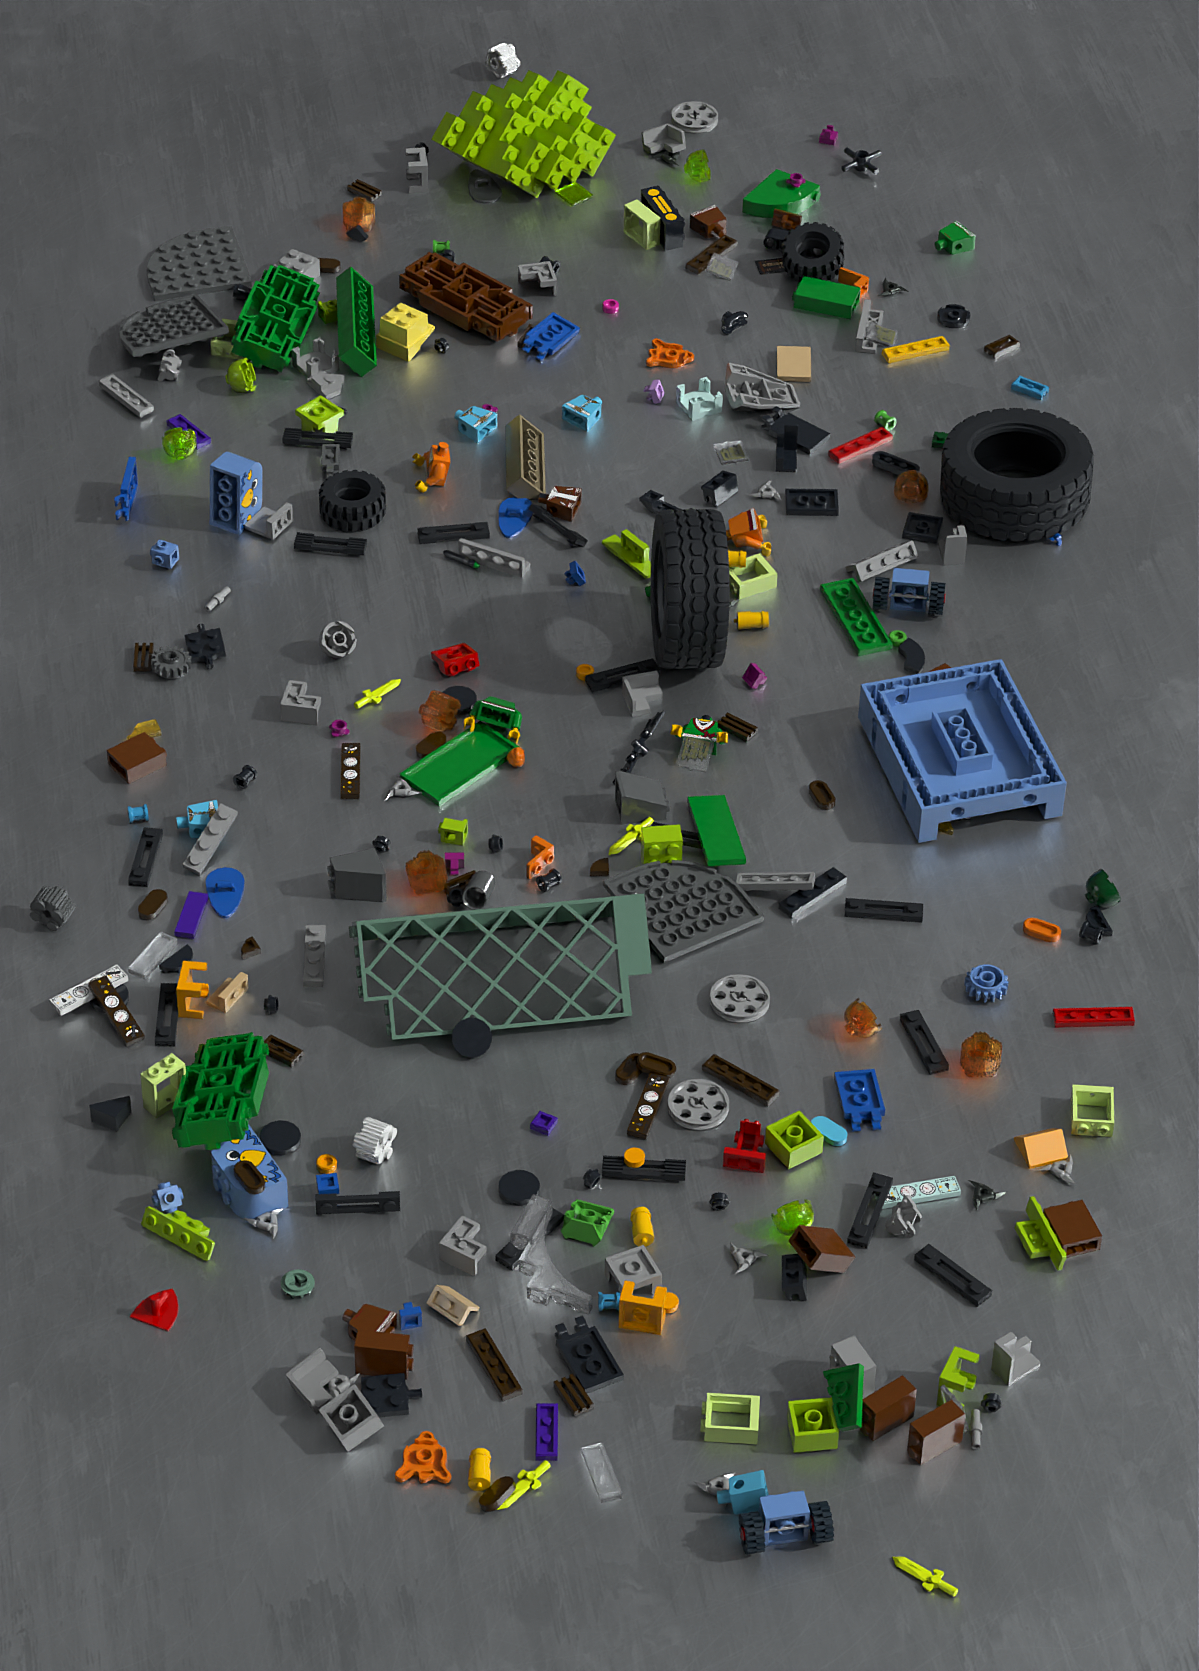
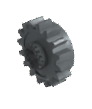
(171, 662)

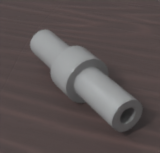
(217, 599)
(975, 1428)

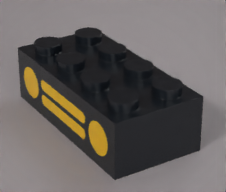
(671, 222)

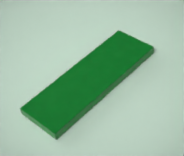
(856, 617)
(716, 830)

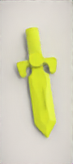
(371, 697)
(629, 837)
(523, 1485)
(925, 1576)

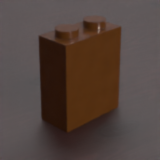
(136, 757)
(1074, 1228)
(821, 1249)
(383, 1353)
(888, 1408)
(936, 1432)

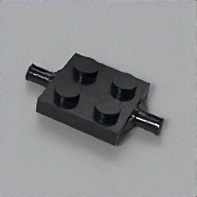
(205, 645)
(388, 1394)

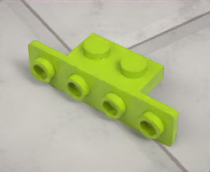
(631, 551)
(180, 1230)
(1038, 1236)

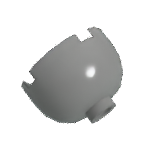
(337, 639)

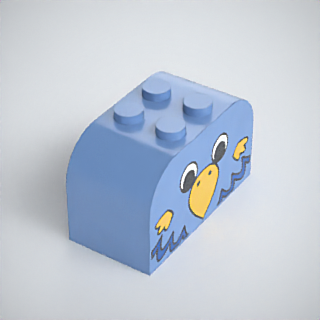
(234, 491)
(233, 1194)

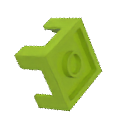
(953, 1376)

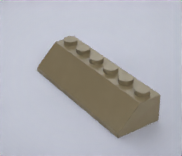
(524, 459)

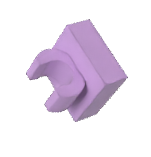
(656, 391)

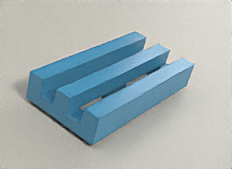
(1030, 387)

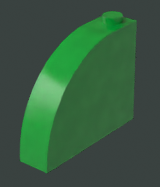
(777, 194)

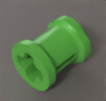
(438, 247)
(885, 420)

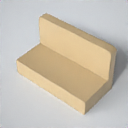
(229, 992)
(451, 1304)

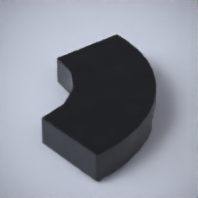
(914, 656)

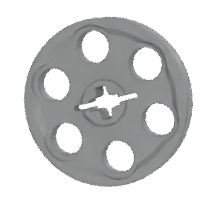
(701, 116)
(739, 998)
(698, 1110)

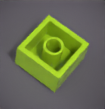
(661, 844)
(794, 1139)
(812, 1425)

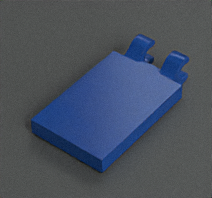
(550, 335)
(128, 490)
(860, 1097)

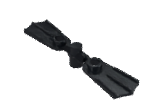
(639, 745)

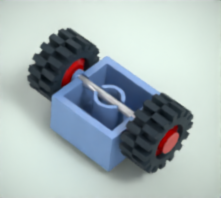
(909, 592)
(785, 1520)

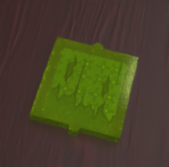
(574, 194)

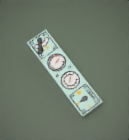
(923, 1191)

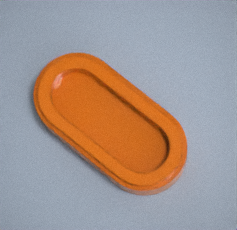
(1042, 930)

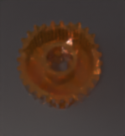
(359, 212)
(439, 711)
(426, 873)
(980, 1055)

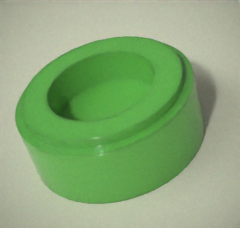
(897, 637)

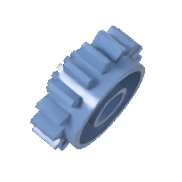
(986, 982)

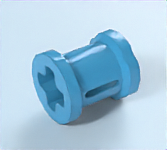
(138, 813)
(608, 1297)

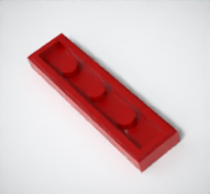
(860, 445)
(1093, 1017)

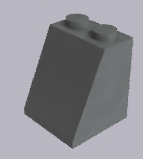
(639, 798)
(358, 876)

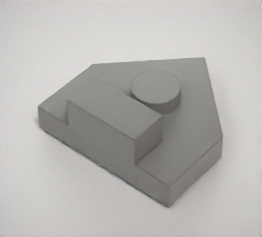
(326, 384)

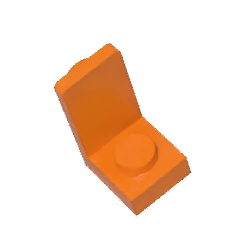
(853, 279)
(543, 855)

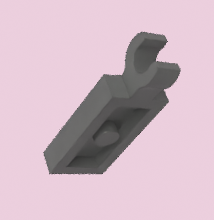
(330, 458)

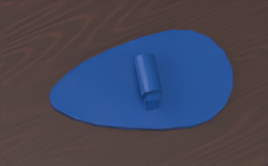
(514, 515)
(225, 890)

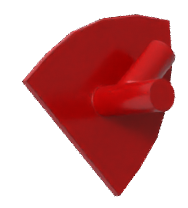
(158, 1310)

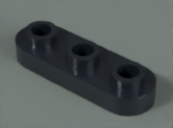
(892, 463)

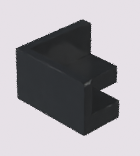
(786, 447)

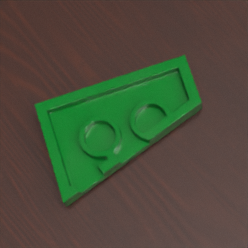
(847, 1395)

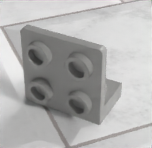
(271, 522)

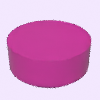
(610, 306)

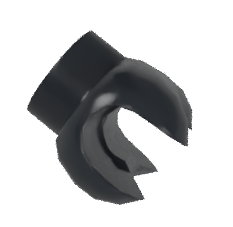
(732, 321)

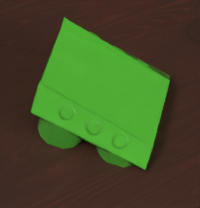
(586, 1221)

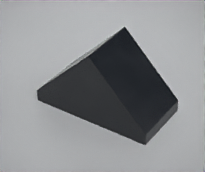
(111, 1112)

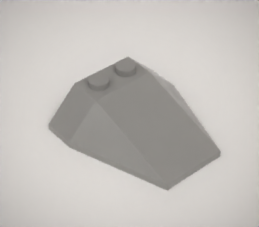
(756, 391)

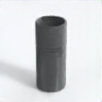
(474, 899)

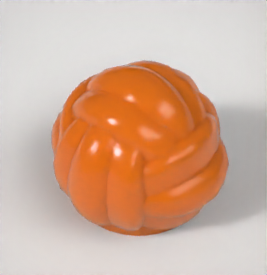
(516, 757)

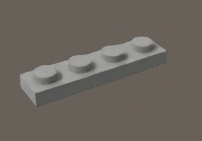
(126, 395)
(210, 839)
(776, 881)
(314, 956)

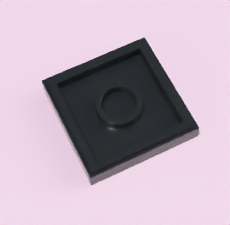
(922, 527)

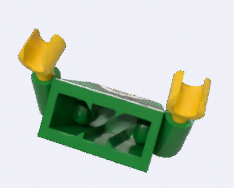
(496, 712)
(705, 728)

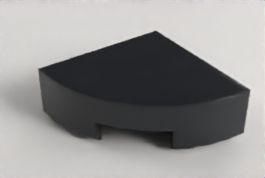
(357, 233)

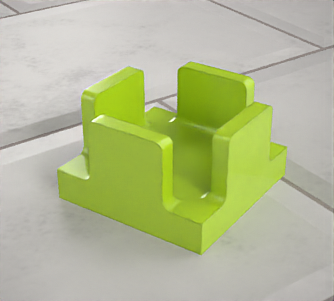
(319, 414)

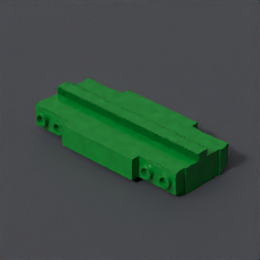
(275, 317)
(220, 1091)

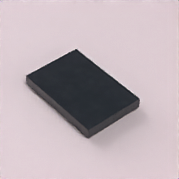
(812, 502)

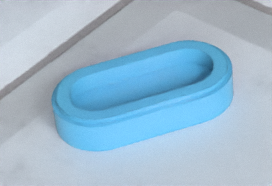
(830, 1130)

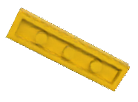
(915, 349)

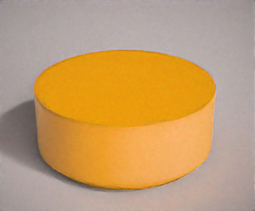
(583, 670)
(634, 1157)
(326, 1164)
(671, 1303)

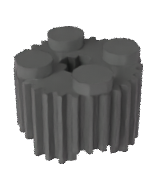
(52, 907)

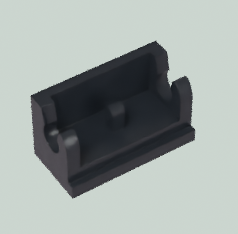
(720, 487)
(794, 1276)

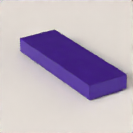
(182, 422)
(191, 915)
(546, 1432)

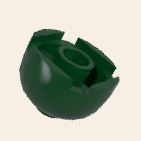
(1101, 890)

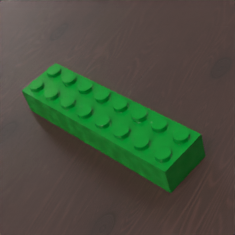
(356, 322)

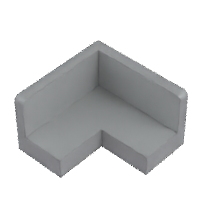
(663, 137)
(539, 272)
(954, 547)
(639, 690)
(297, 706)
(459, 1248)
(1013, 1358)
(310, 1377)

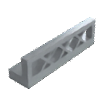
(864, 324)
(493, 558)
(883, 560)

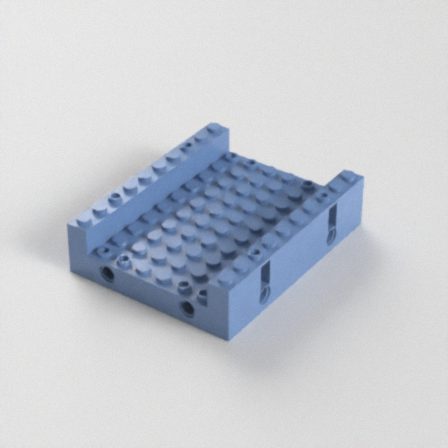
(959, 746)

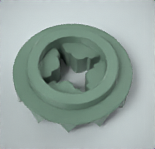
(303, 1277)

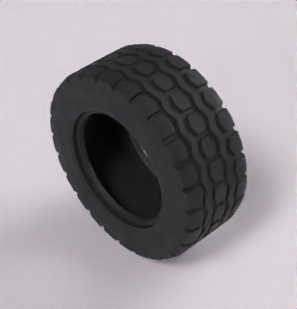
(1016, 506)
(689, 588)

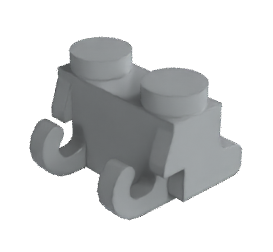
(169, 366)
(903, 1218)

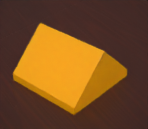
(1042, 1147)

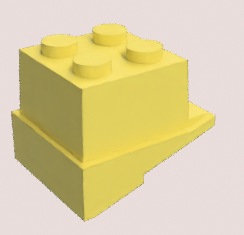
(403, 331)

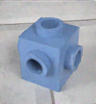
(164, 554)
(159, 1197)

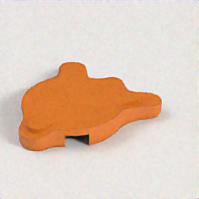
(668, 355)
(424, 1459)

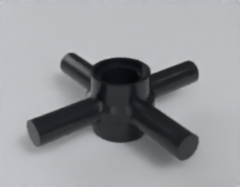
(861, 160)

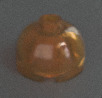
(911, 486)
(860, 1020)

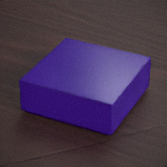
(543, 1123)

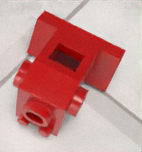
(748, 1137)

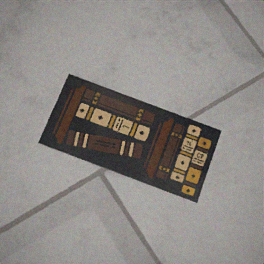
(770, 265)

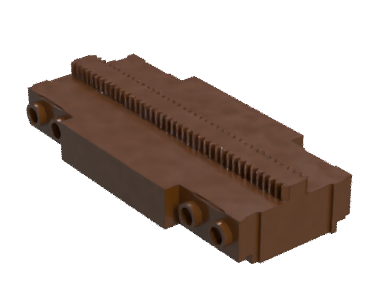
(465, 296)

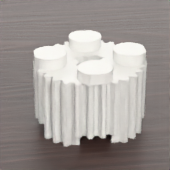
(502, 60)
(374, 1141)

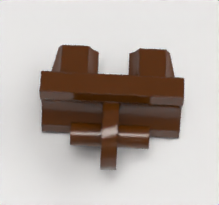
(785, 219)

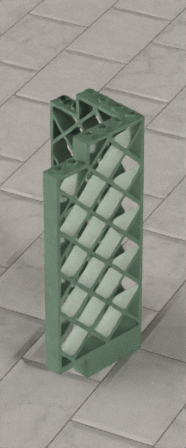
(630, 946)

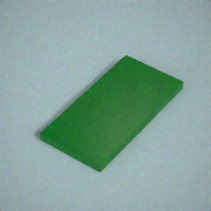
(458, 763)

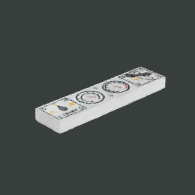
(82, 994)

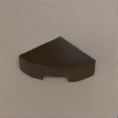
(600, 868)
(250, 948)

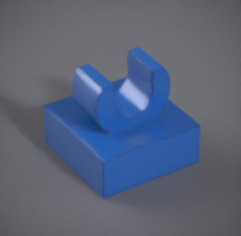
(575, 574)
(327, 1183)
(410, 1316)

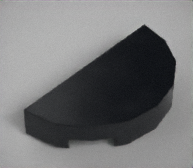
(1097, 919)
(175, 961)

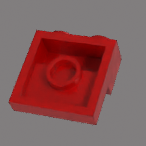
(456, 659)

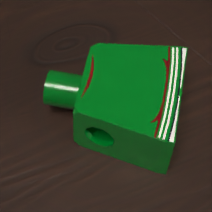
(955, 239)

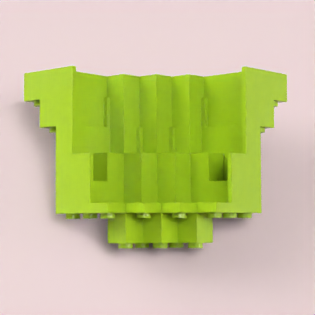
(528, 132)

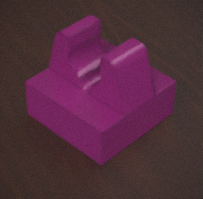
(828, 135)
(754, 676)
(454, 862)

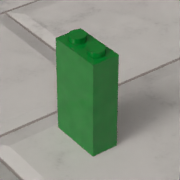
(826, 297)

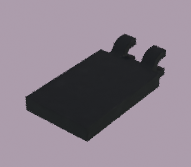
(809, 436)
(587, 1356)

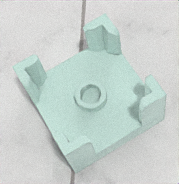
(699, 402)

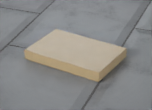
(794, 363)

